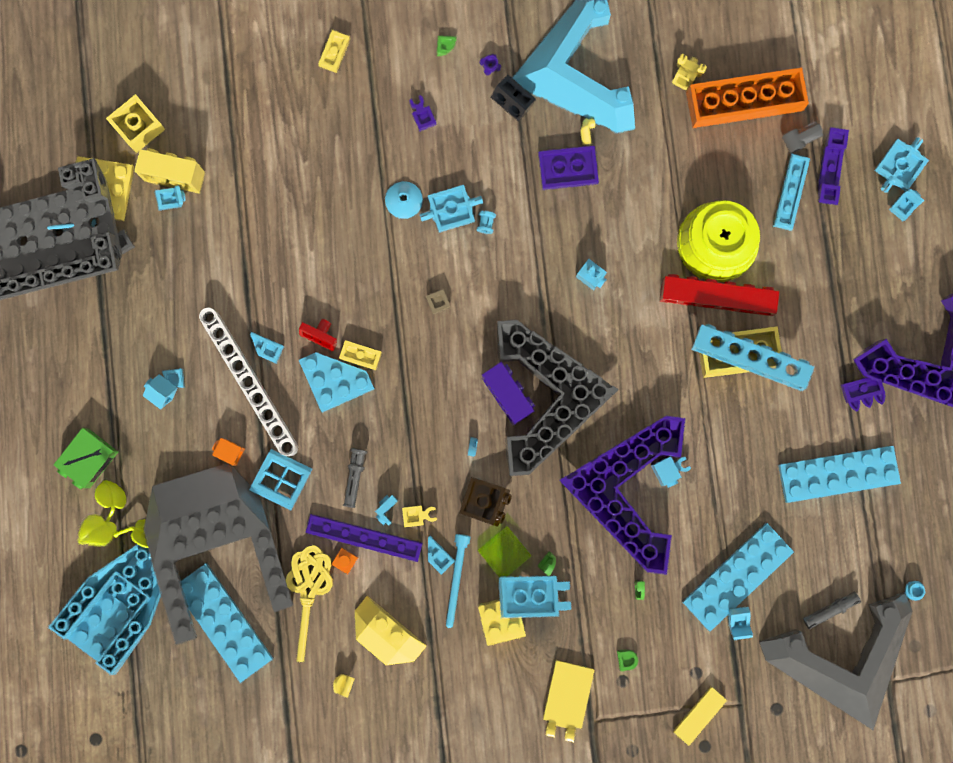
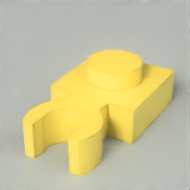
(414, 516)

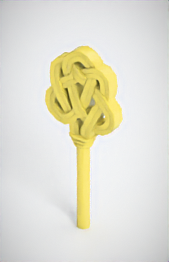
(307, 600)

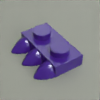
(864, 390)

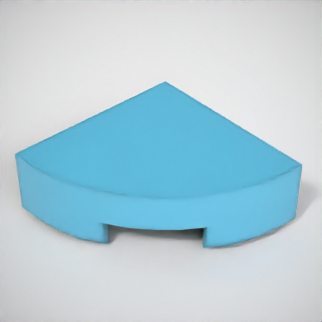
(175, 377)
(472, 447)

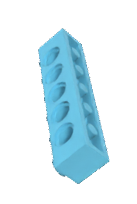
(802, 368)

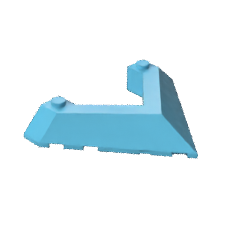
(550, 77)

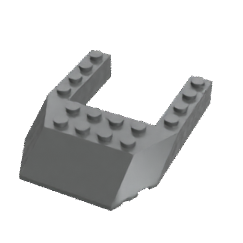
(201, 515)

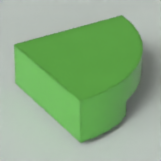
(445, 44)
(548, 563)
(639, 589)

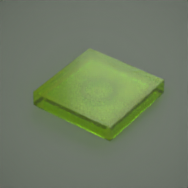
(504, 552)

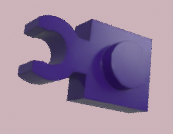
(423, 115)

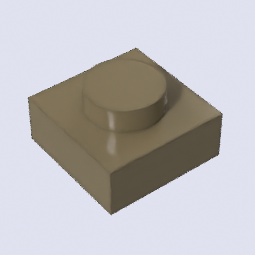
(438, 302)

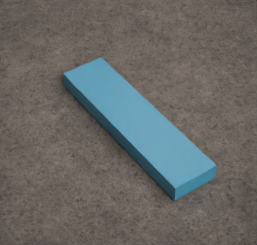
(791, 192)

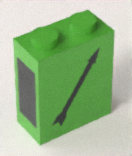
(85, 459)

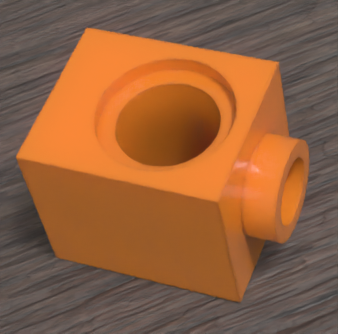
(227, 451)

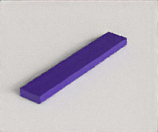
(364, 537)

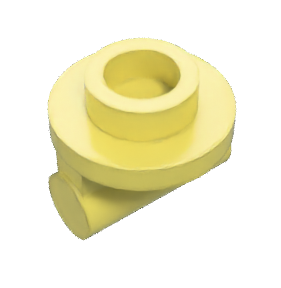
(343, 684)

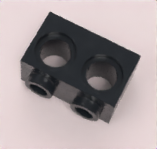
(513, 98)

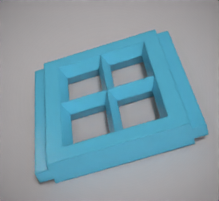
(273, 495)

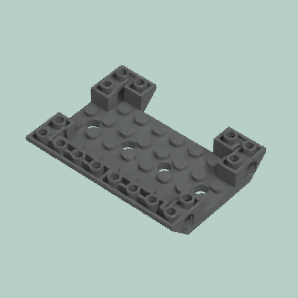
(62, 259)

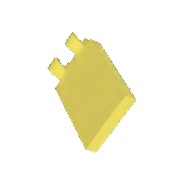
(567, 698)

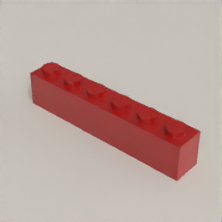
(719, 296)

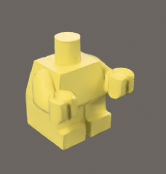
(687, 72)

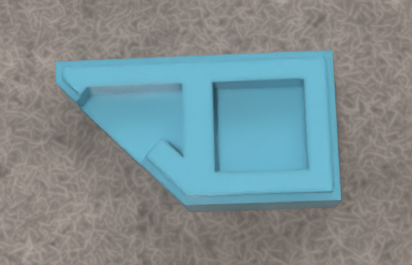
(266, 348)
(438, 556)

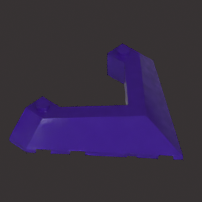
(914, 376)
(598, 491)

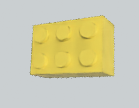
(169, 170)

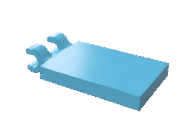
(531, 596)

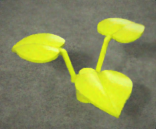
(100, 532)

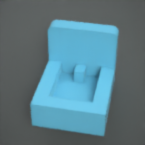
(169, 198)
(906, 204)
(386, 503)
(740, 623)

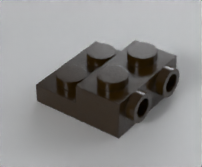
(485, 502)

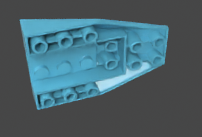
(112, 609)

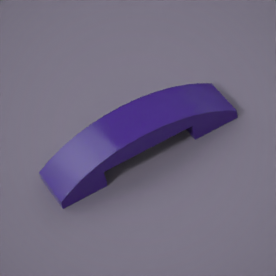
(831, 166)

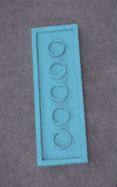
(839, 474)
(738, 577)
(224, 623)

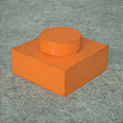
(345, 560)

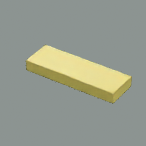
(699, 715)

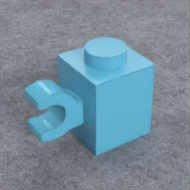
(592, 275)
(667, 471)

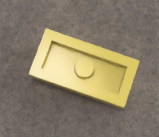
(334, 51)
(360, 355)

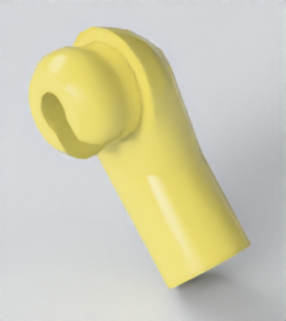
(585, 130)

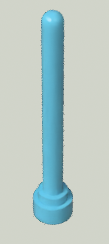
(461, 543)

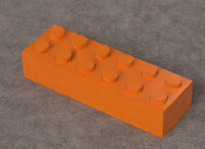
(747, 97)

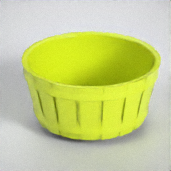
(707, 252)

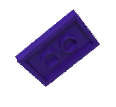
(568, 167)

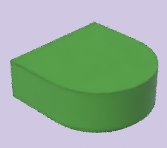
(627, 659)

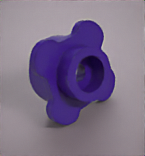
(490, 59)

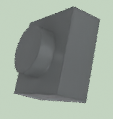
(125, 242)

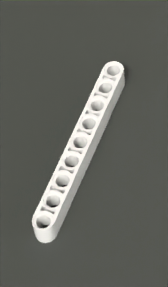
(241, 375)

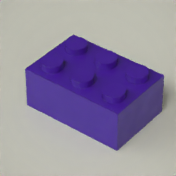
(508, 393)

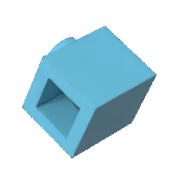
(159, 391)

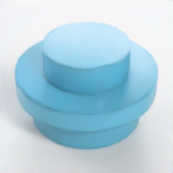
(915, 590)

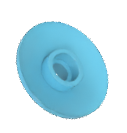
(406, 208)

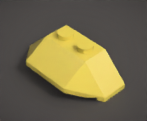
(385, 635)

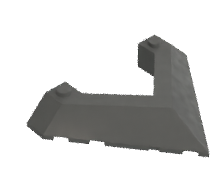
(577, 388)
(857, 692)

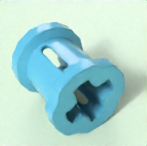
(486, 222)

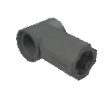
(797, 139)

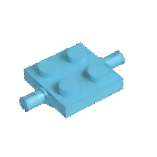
(901, 165)
(451, 208)

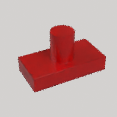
(318, 335)

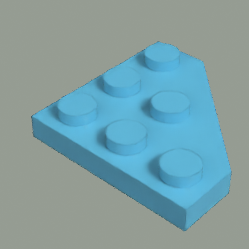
(334, 380)

